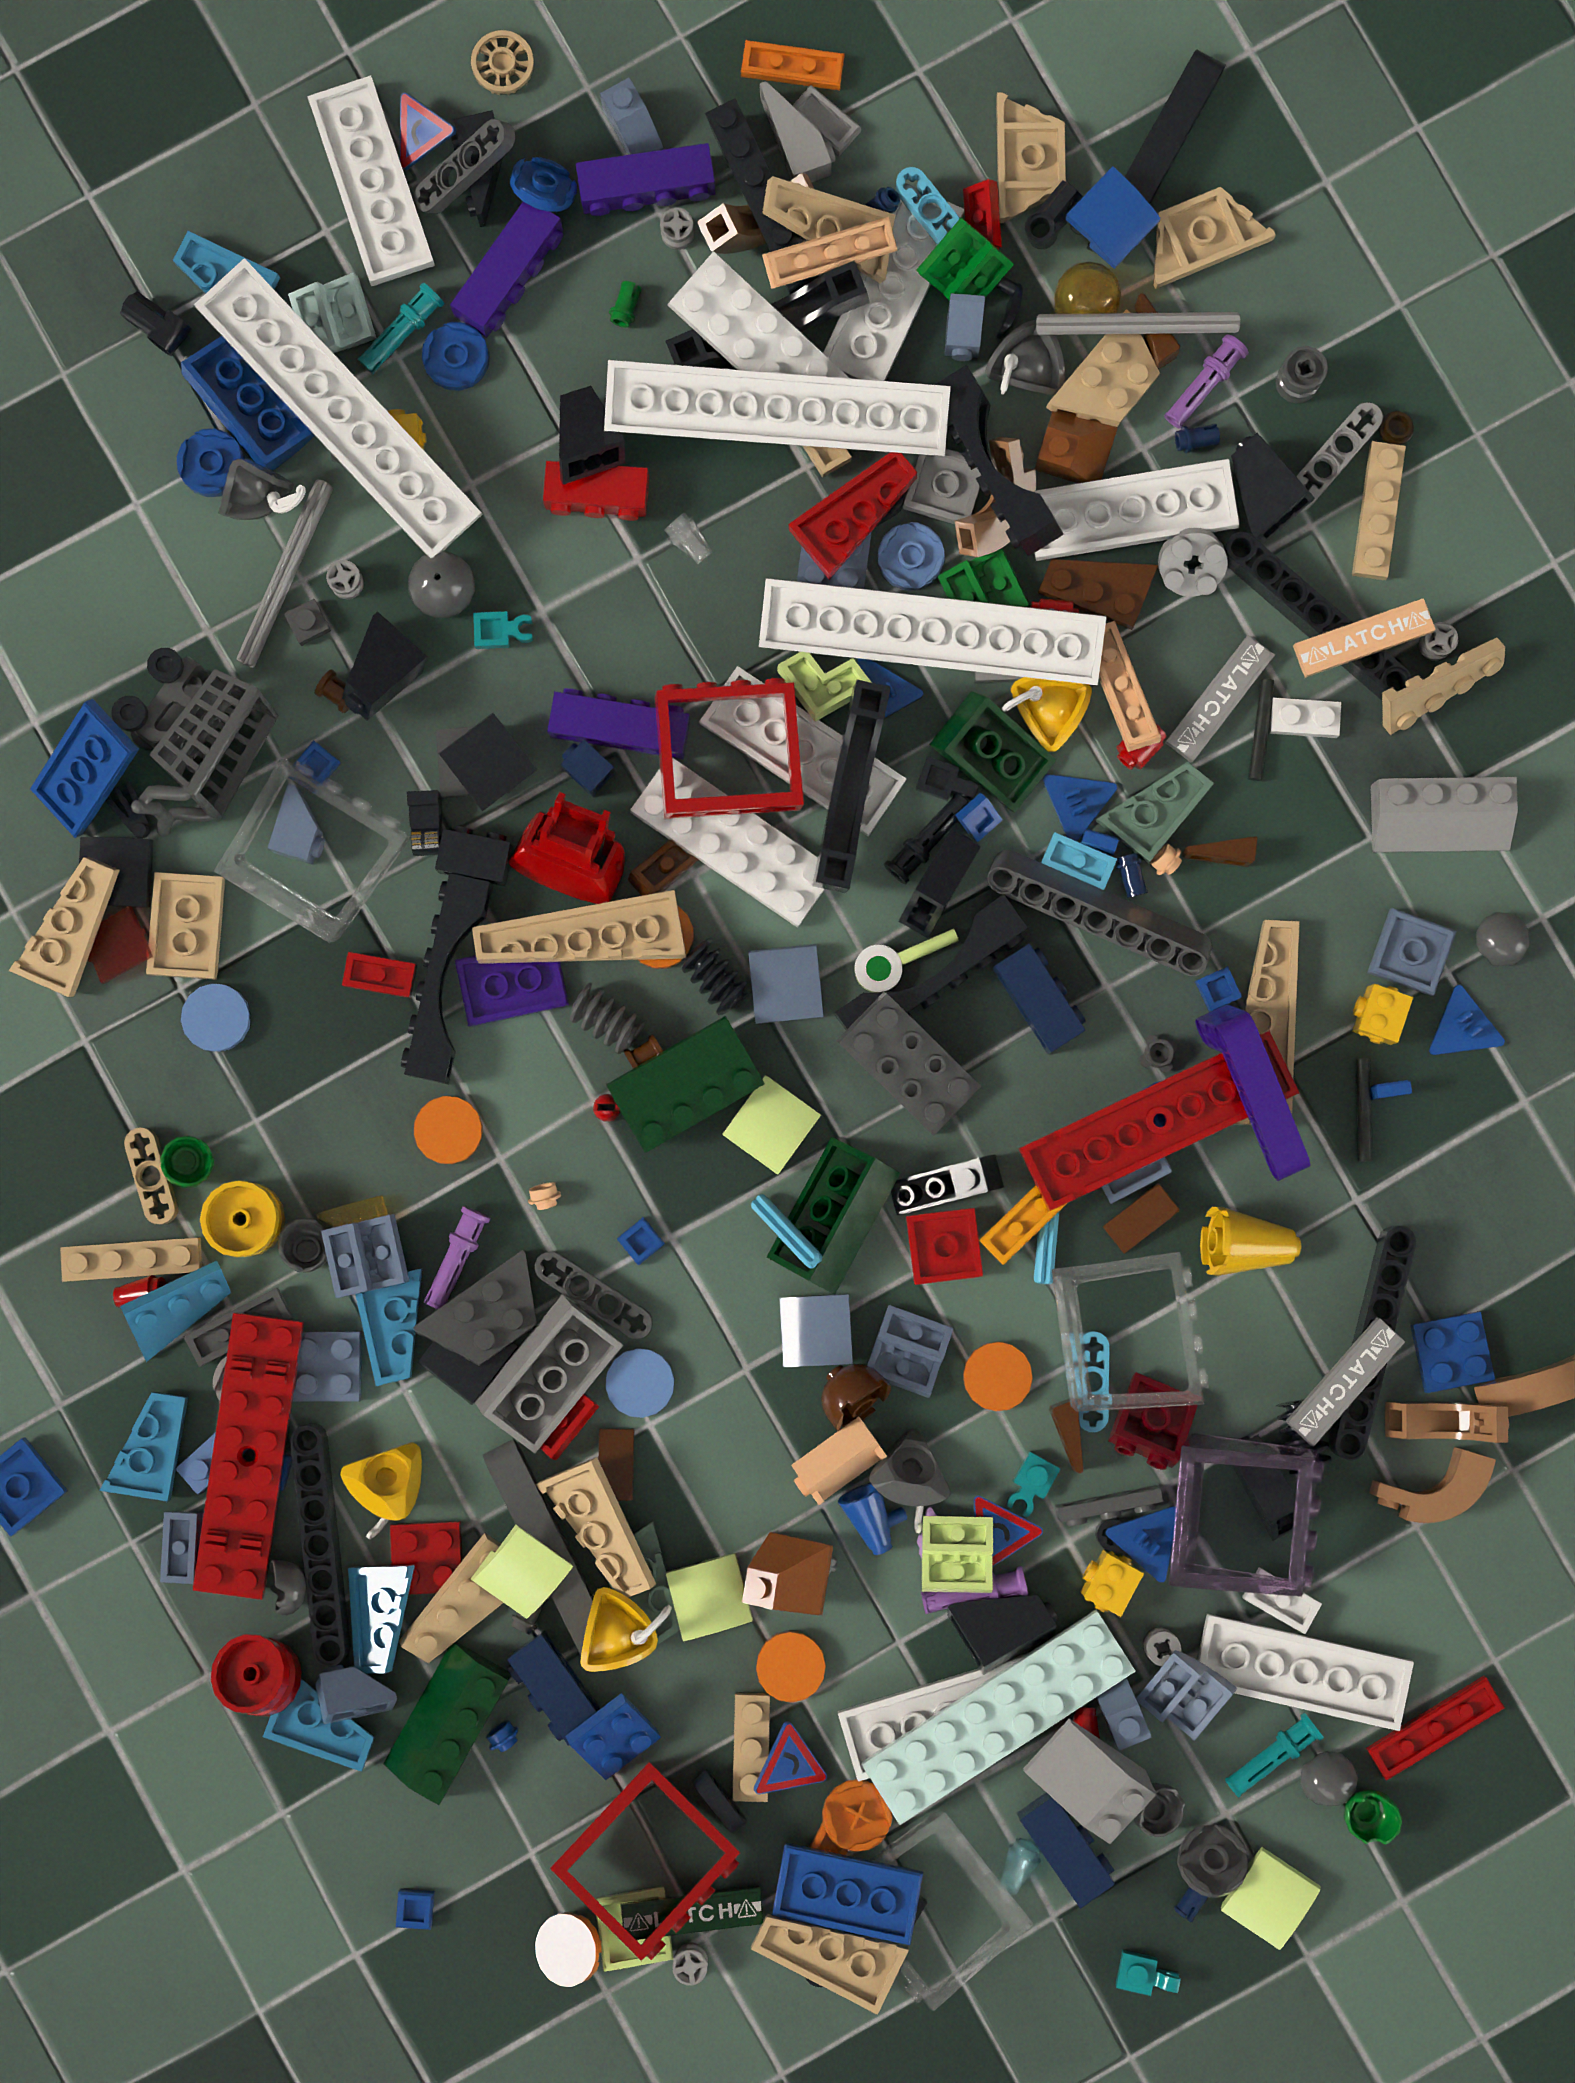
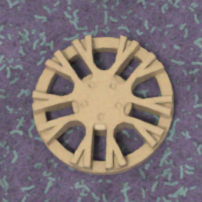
(502, 62)

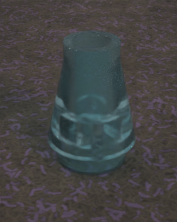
(1020, 1863)

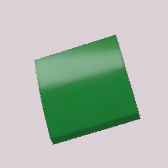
(964, 263)
(985, 580)

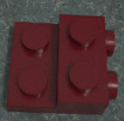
(1154, 1430)

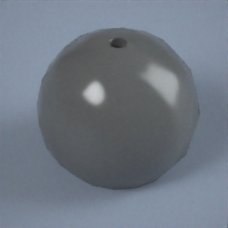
(444, 596)

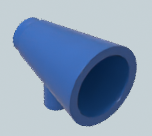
(868, 1515)

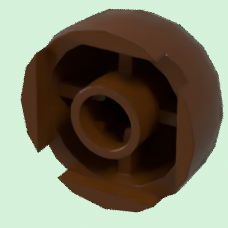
(852, 1393)

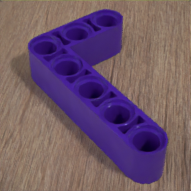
(1238, 1039)

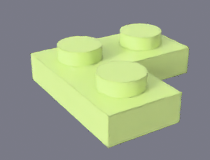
(820, 691)

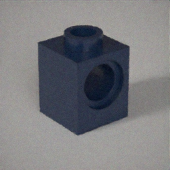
(587, 767)

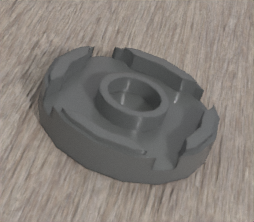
(1213, 1860)

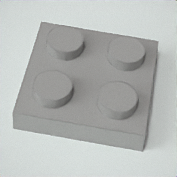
(943, 487)

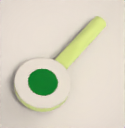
(880, 967)

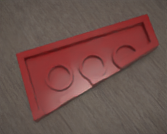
(850, 513)

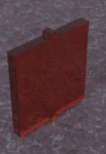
(119, 945)

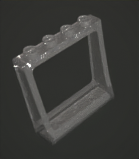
(284, 899)
(1072, 1338)
(1012, 1916)

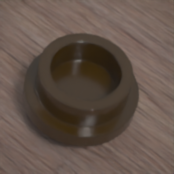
(1396, 428)

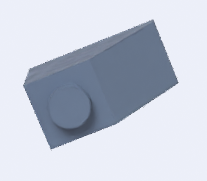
(630, 118)
(964, 326)
(296, 829)
(351, 1694)
(1123, 1715)

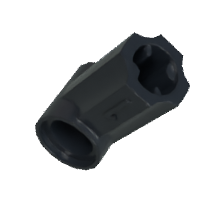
(1052, 213)
(161, 327)

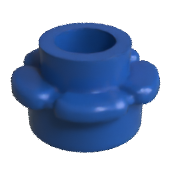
(502, 1736)

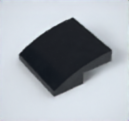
(487, 761)
(133, 860)
(461, 1374)

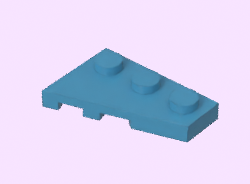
(208, 262)
(174, 1307)
(388, 1328)
(152, 1450)
(377, 1613)
(303, 1728)

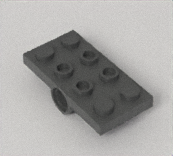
(908, 1063)

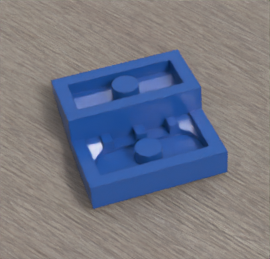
(1113, 217)

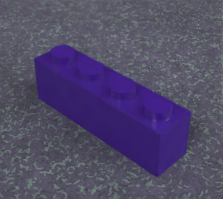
(646, 179)
(506, 268)
(614, 723)

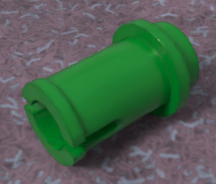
(625, 304)

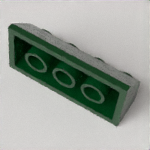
(685, 1084)
(836, 1212)
(446, 1722)

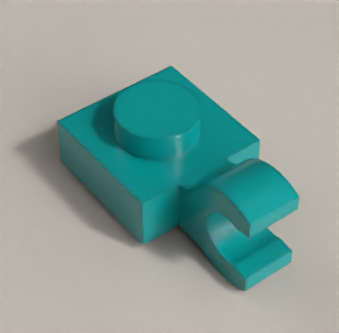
(1140, 1973)

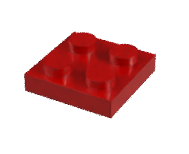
(944, 1246)
(431, 1547)

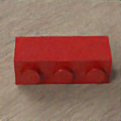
(613, 491)

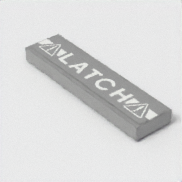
(1219, 698)
(1345, 1381)

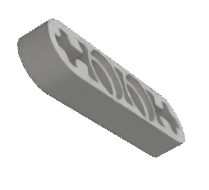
(1335, 458)

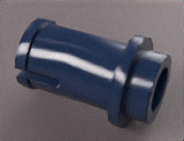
(885, 200)
(1197, 437)
(1132, 875)
(1190, 1904)

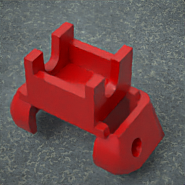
(567, 852)

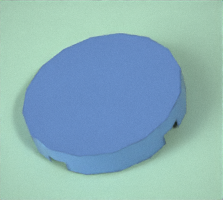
(911, 556)
(215, 1017)
(640, 1383)

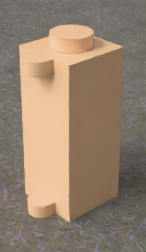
(837, 1461)

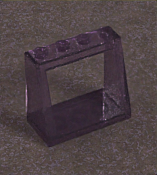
(1222, 1450)

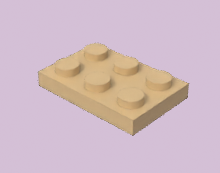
(185, 925)

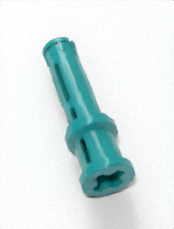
(410, 318)
(1287, 1745)

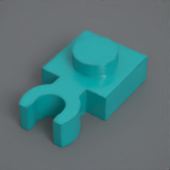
(495, 629)
(1035, 1478)

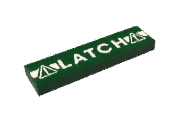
(720, 1911)

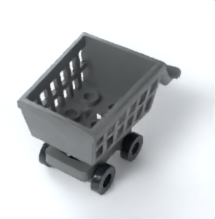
(165, 726)

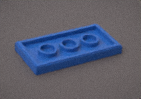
(84, 768)
(847, 1893)

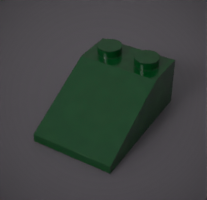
(993, 751)

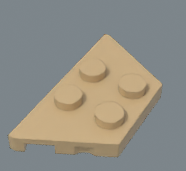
(1027, 156)
(1204, 234)
(1108, 380)

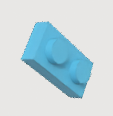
(1079, 861)

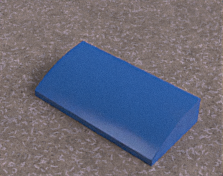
(245, 404)

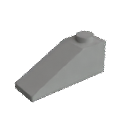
(796, 137)

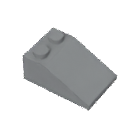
(1091, 1780)

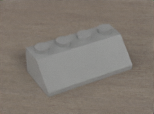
(1443, 814)
(548, 1374)

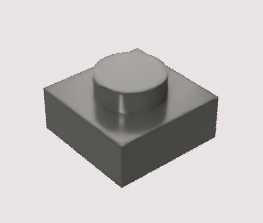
(307, 622)

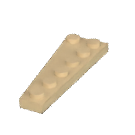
(599, 932)
(1274, 988)

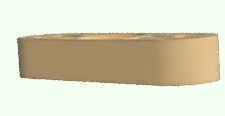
(137, 1170)

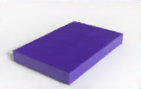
(509, 989)

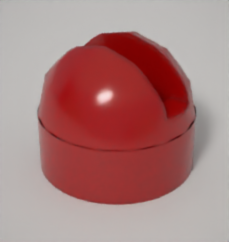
(606, 1115)

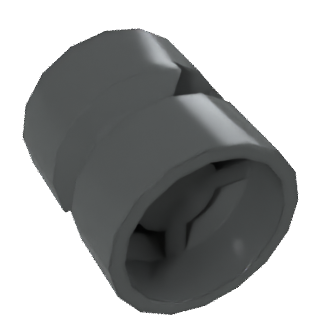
(1301, 374)

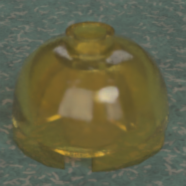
(1087, 290)

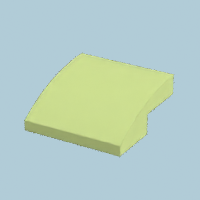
(771, 1125)
(957, 1554)
(522, 1572)
(708, 1596)
(1271, 1898)

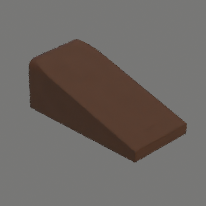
(1162, 346)
(1231, 852)
(661, 869)
(1141, 1218)
(1068, 1428)
(617, 1460)

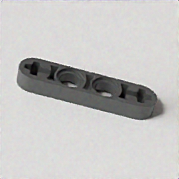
(461, 162)
(591, 1299)

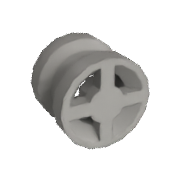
(676, 220)
(341, 572)
(1444, 636)
(1155, 1643)
(691, 1971)

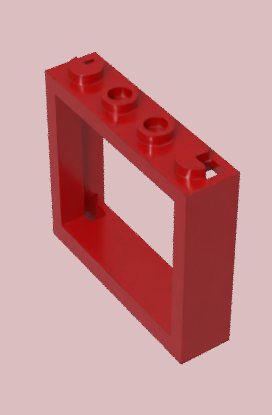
(737, 803)
(698, 1894)

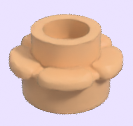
(1166, 860)
(544, 1195)

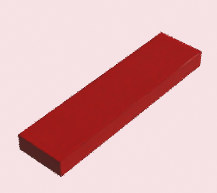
(1435, 1728)

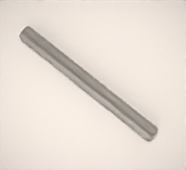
(1138, 323)
(284, 573)

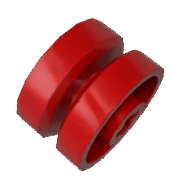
(256, 1675)

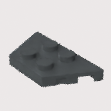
(486, 1314)

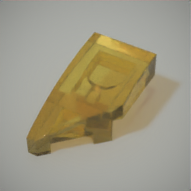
(354, 1212)

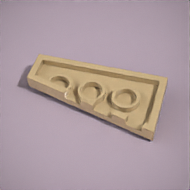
(820, 214)
(66, 937)

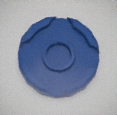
(543, 184)
(455, 356)
(206, 459)

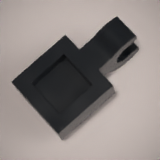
(941, 779)

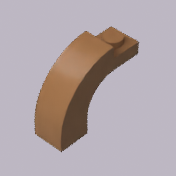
(734, 228)
(983, 531)
(1531, 1389)
(1446, 1421)
(1454, 1494)

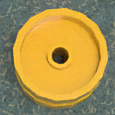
(263, 1219)

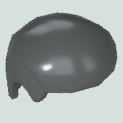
(1502, 939)
(302, 1245)
(288, 1586)
(1329, 1779)
(1162, 1813)

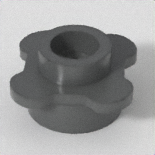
(1167, 1049)

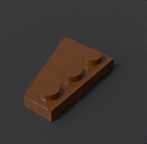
(1100, 587)

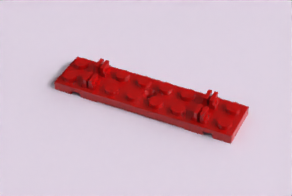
(1125, 1136)
(241, 1492)

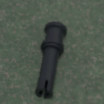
(919, 853)

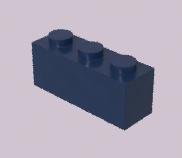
(1040, 998)
(552, 1685)
(1067, 1849)

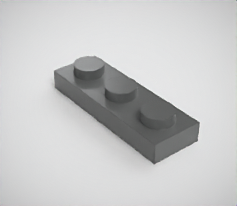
(213, 1338)
(1109, 1505)

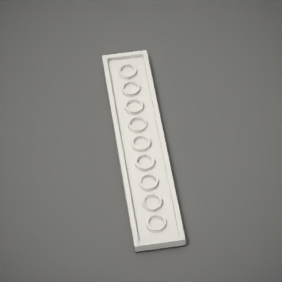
(776, 408)
(338, 409)
(932, 631)

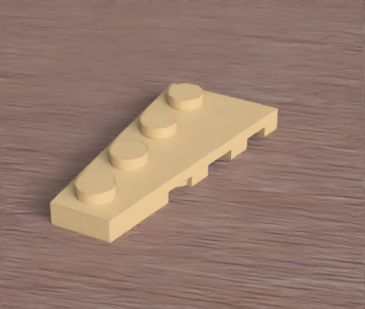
(1447, 680)
(595, 1515)
(454, 1608)
(838, 1960)

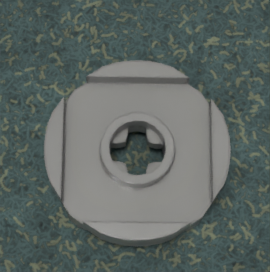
(1202, 579)

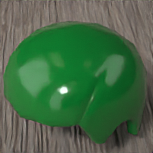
(187, 1161)
(1372, 1817)

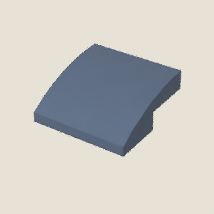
(785, 983)
(365, 1256)
(816, 1330)
(909, 1350)
(180, 1546)
(1186, 1693)

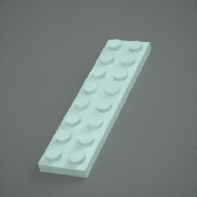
(997, 1717)

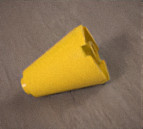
(1244, 1243)

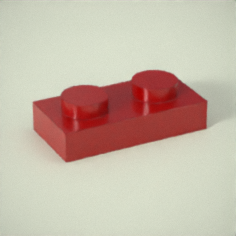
(982, 210)
(379, 975)
(569, 1427)

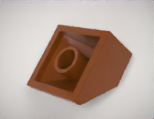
(1075, 447)
(789, 1575)

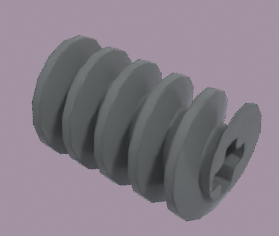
(605, 1019)

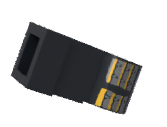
(425, 821)

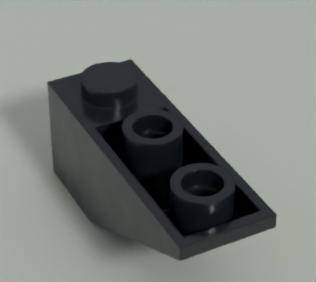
(483, 188)
(946, 1184)

